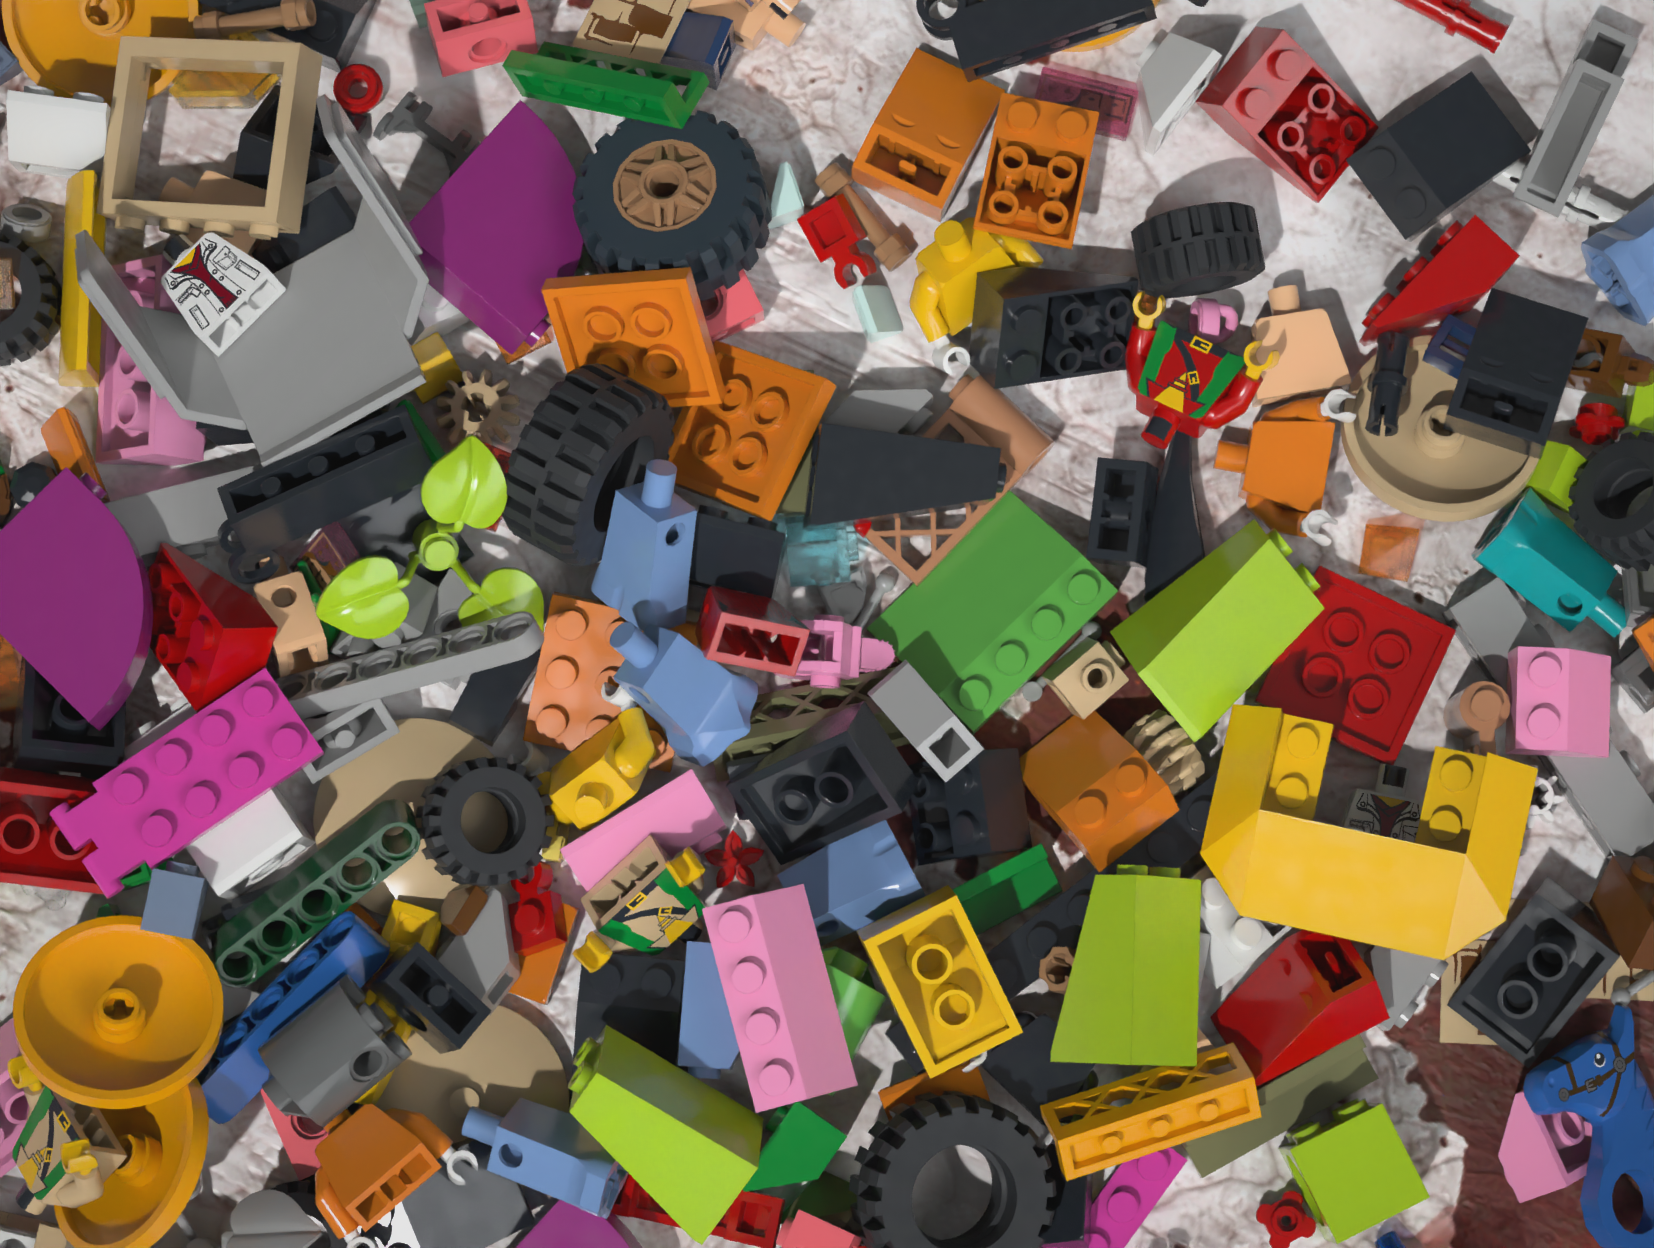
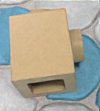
(1086, 676)

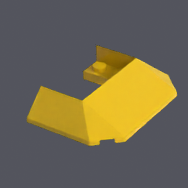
(1355, 883)

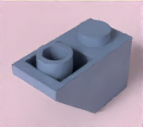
(175, 900)

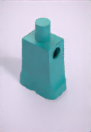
(1551, 566)

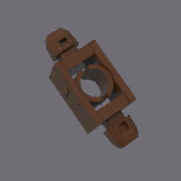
(1618, 365)

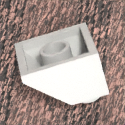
(1170, 83)

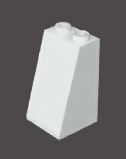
(248, 843)

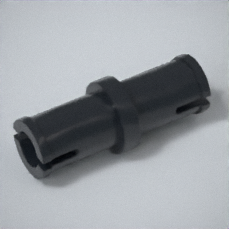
(1387, 384)

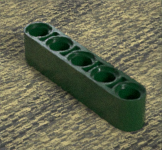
(321, 871)

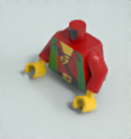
(1186, 379)

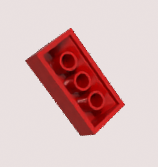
(30, 841)

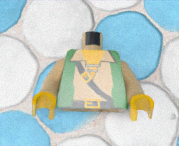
(644, 904)
(62, 1148)

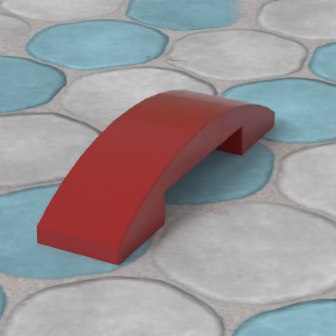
(750, 1220)

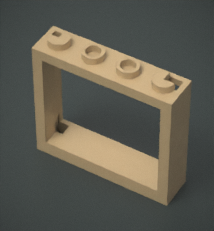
(291, 141)

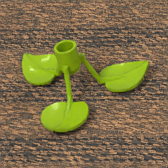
(456, 490)

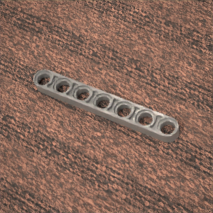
(412, 664)

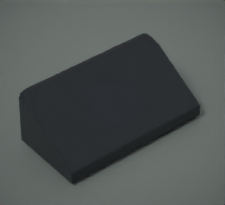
(1071, 1206)

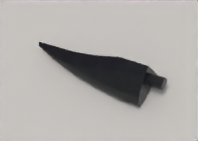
(1176, 528)

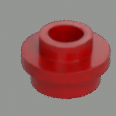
(354, 74)

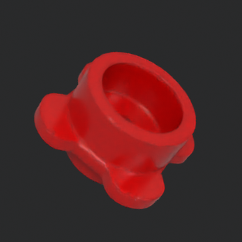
(1597, 423)
(1290, 1206)

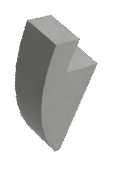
(1575, 117)

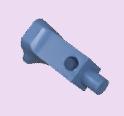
(1623, 263)
(648, 551)
(686, 694)
(855, 881)
(549, 1154)

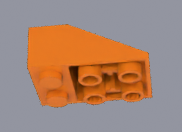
(926, 135)
(1036, 170)

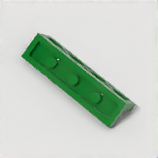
(607, 83)
(1008, 889)

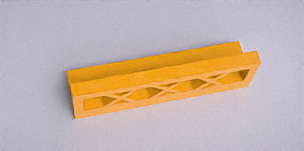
(1155, 1116)

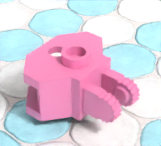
(839, 653)

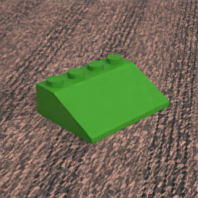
(994, 611)

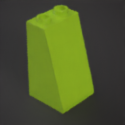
(1219, 626)
(1134, 972)
(666, 1129)

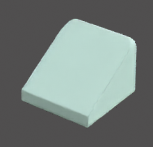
(786, 198)
(876, 312)

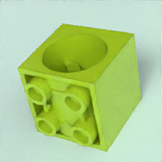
(1352, 1170)

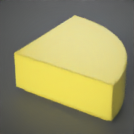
(559, 835)

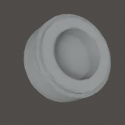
(26, 222)

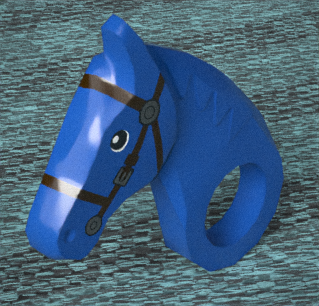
(1607, 1088)

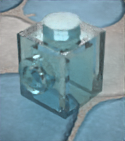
(819, 555)

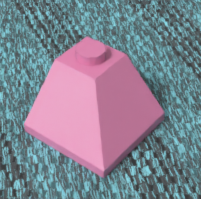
(1543, 1150)

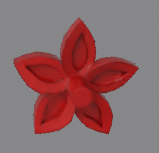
(734, 861)

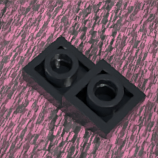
(492, 698)

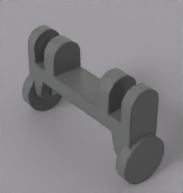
(404, 121)

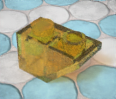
(222, 89)

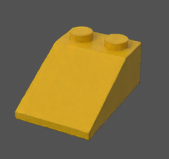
(939, 981)

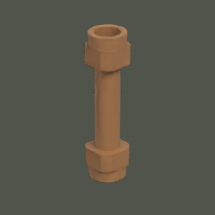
(291, 14)
(889, 250)

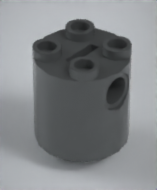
(330, 1054)

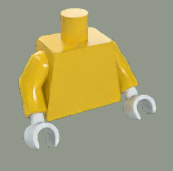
(947, 281)
(600, 771)

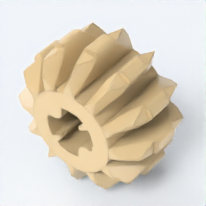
(473, 392)
(1167, 750)

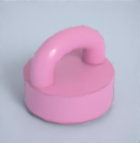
(1205, 320)

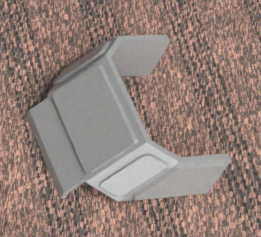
(319, 352)

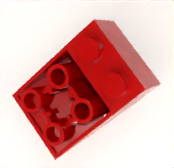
(1287, 111)
(1462, 272)
(205, 628)
(1300, 1004)

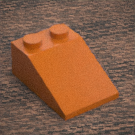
(1097, 788)

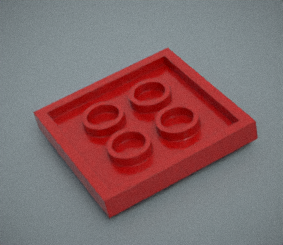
(1359, 667)

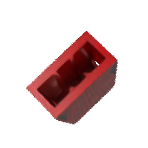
(738, 631)

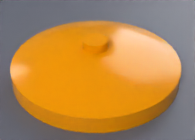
(77, 42)
(117, 1013)
(155, 1180)

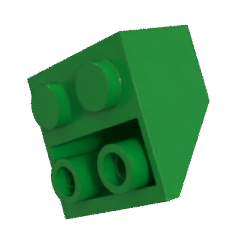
(798, 1148)

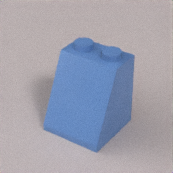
(706, 1027)

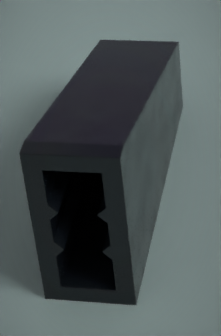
(888, 476)

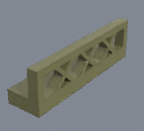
(771, 734)
(1286, 1103)

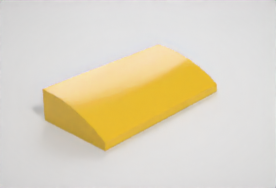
(79, 318)

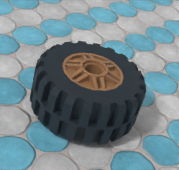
(674, 201)

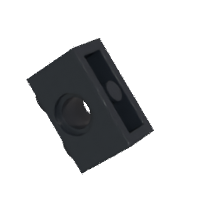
(429, 998)

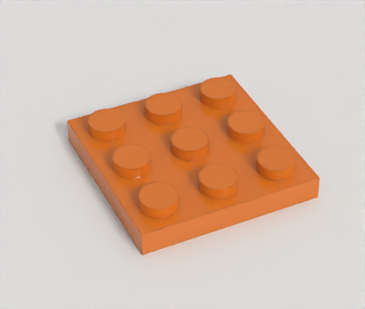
(641, 327)
(753, 440)
(570, 673)

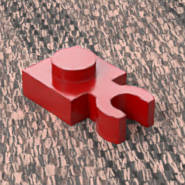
(834, 234)
(539, 915)

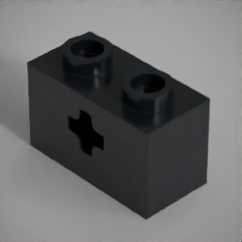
(1122, 512)

